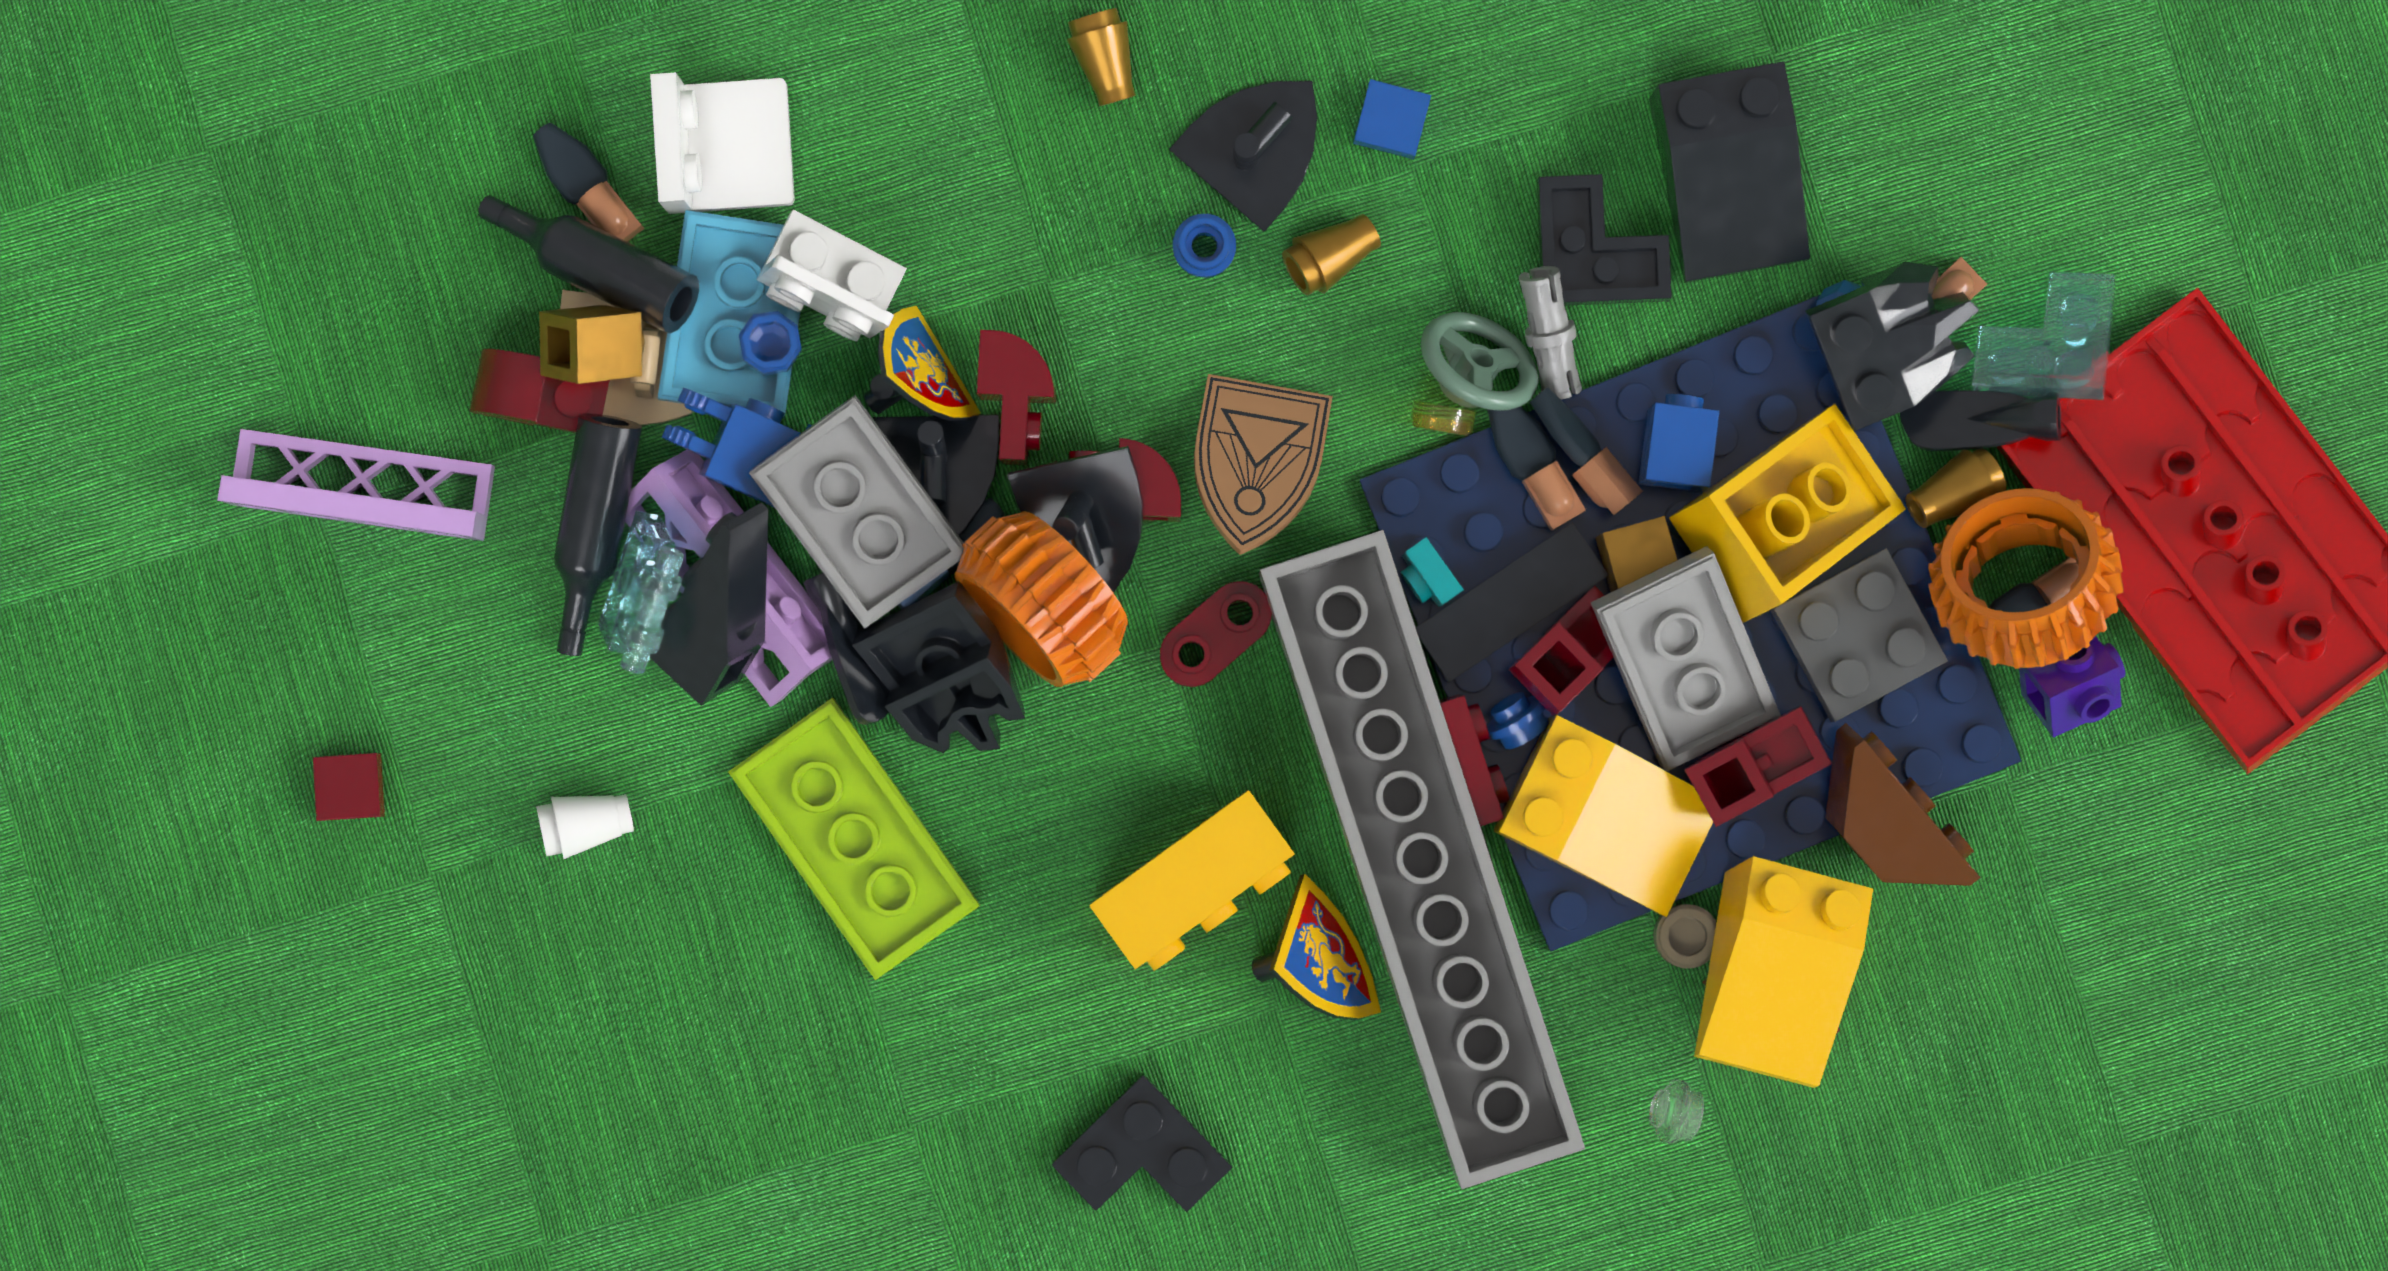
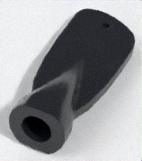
(1981, 420)
(860, 684)

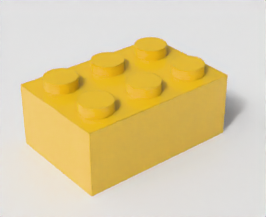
(1194, 882)

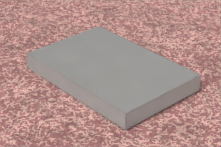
(859, 511)
(1686, 658)

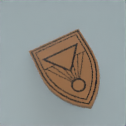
(1257, 456)

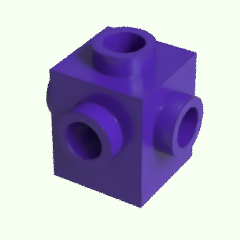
(2075, 688)

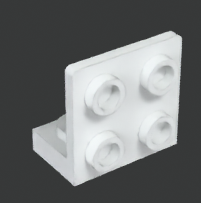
(721, 144)
(831, 276)

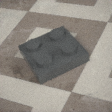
(1859, 635)

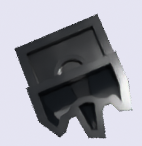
(1891, 341)
(943, 670)

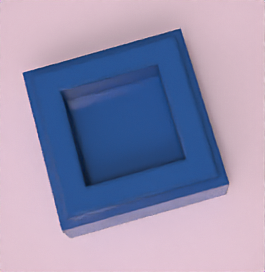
(1392, 119)

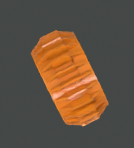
(2013, 521)
(1043, 598)

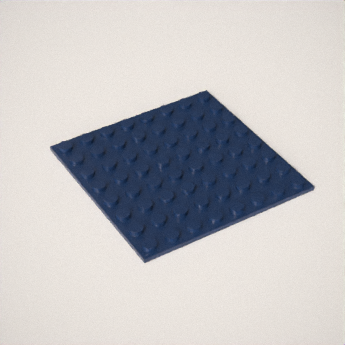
(1482, 519)

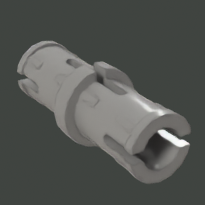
(1550, 331)

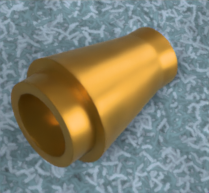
(1104, 54)
(1328, 254)
(1956, 487)

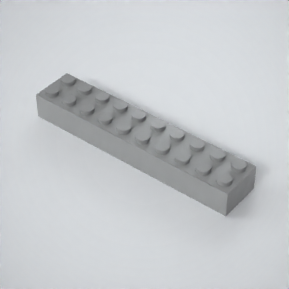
(1421, 860)

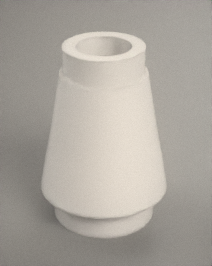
(582, 822)

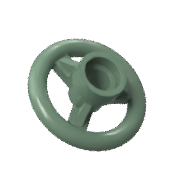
(1473, 367)

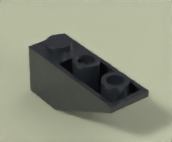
(722, 610)

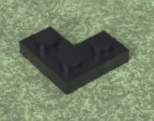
(1591, 265)
(1146, 1133)

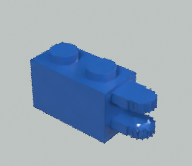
(740, 443)

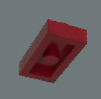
(1483, 782)

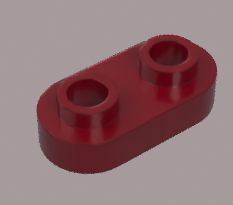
(1216, 634)

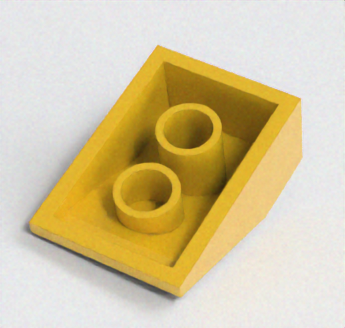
(1790, 512)
(1606, 815)
(1781, 969)

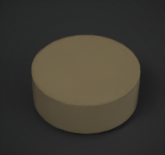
(1685, 936)

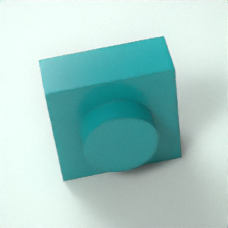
(1429, 575)

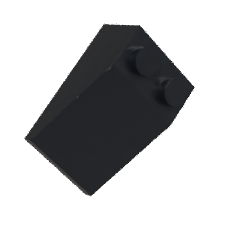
(1732, 171)

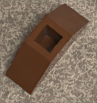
(1888, 819)

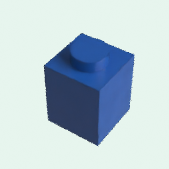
(1679, 444)

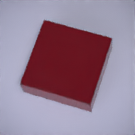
(348, 786)

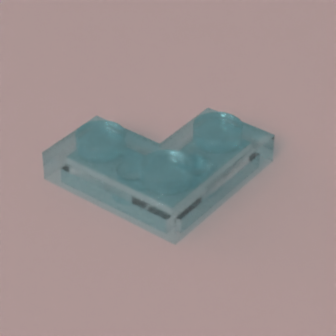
(2062, 356)

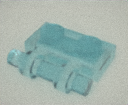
(640, 592)

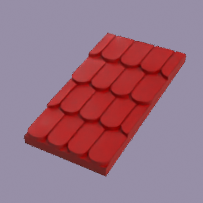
(2230, 527)

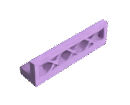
(355, 508)
(792, 619)

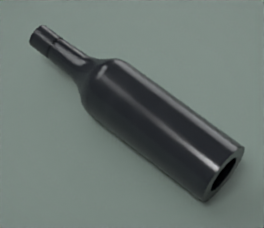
(601, 264)
(593, 517)

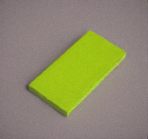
(854, 838)

